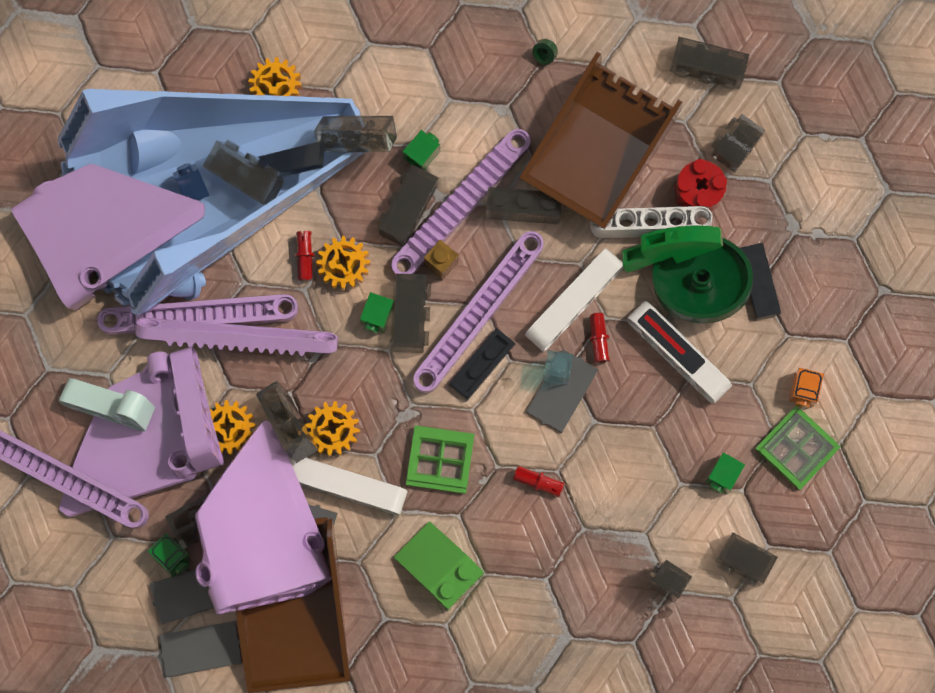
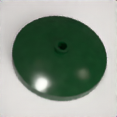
(706, 286)

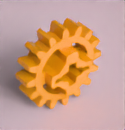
(274, 73)
(352, 259)
(343, 424)
(240, 426)

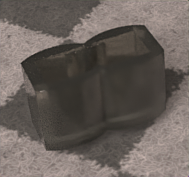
(737, 143)

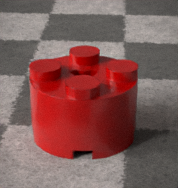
(700, 174)

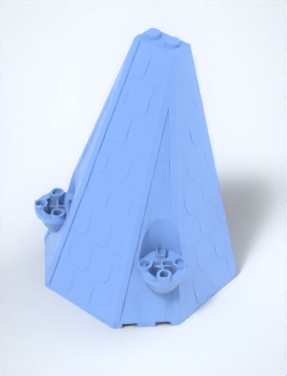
(157, 132)

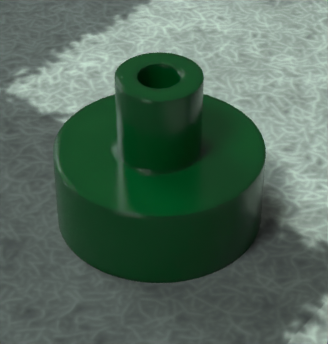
(545, 51)

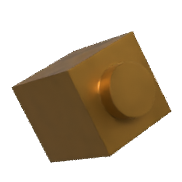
(441, 259)

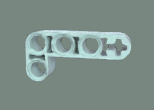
(125, 409)

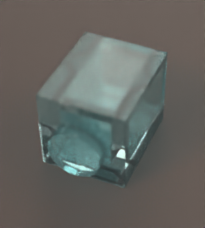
(557, 367)

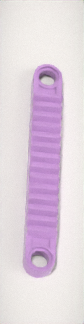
(462, 201)
(222, 311)
(478, 312)
(236, 335)
(70, 481)

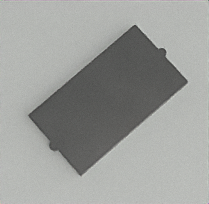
(557, 401)
(180, 597)
(200, 649)

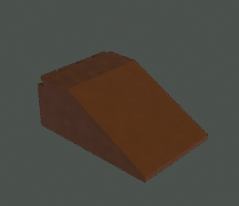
(599, 144)
(298, 638)

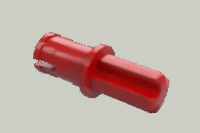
(304, 255)
(599, 338)
(538, 481)

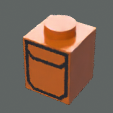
(806, 388)

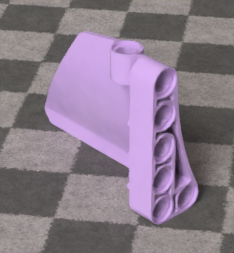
(99, 225)
(176, 435)
(259, 531)

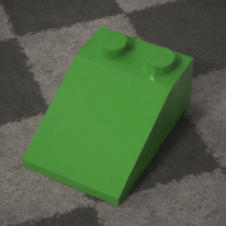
(439, 565)

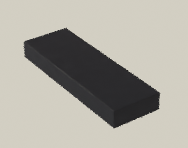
(295, 159)
(763, 291)
(482, 364)

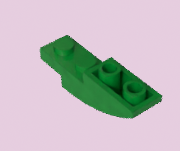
(676, 242)

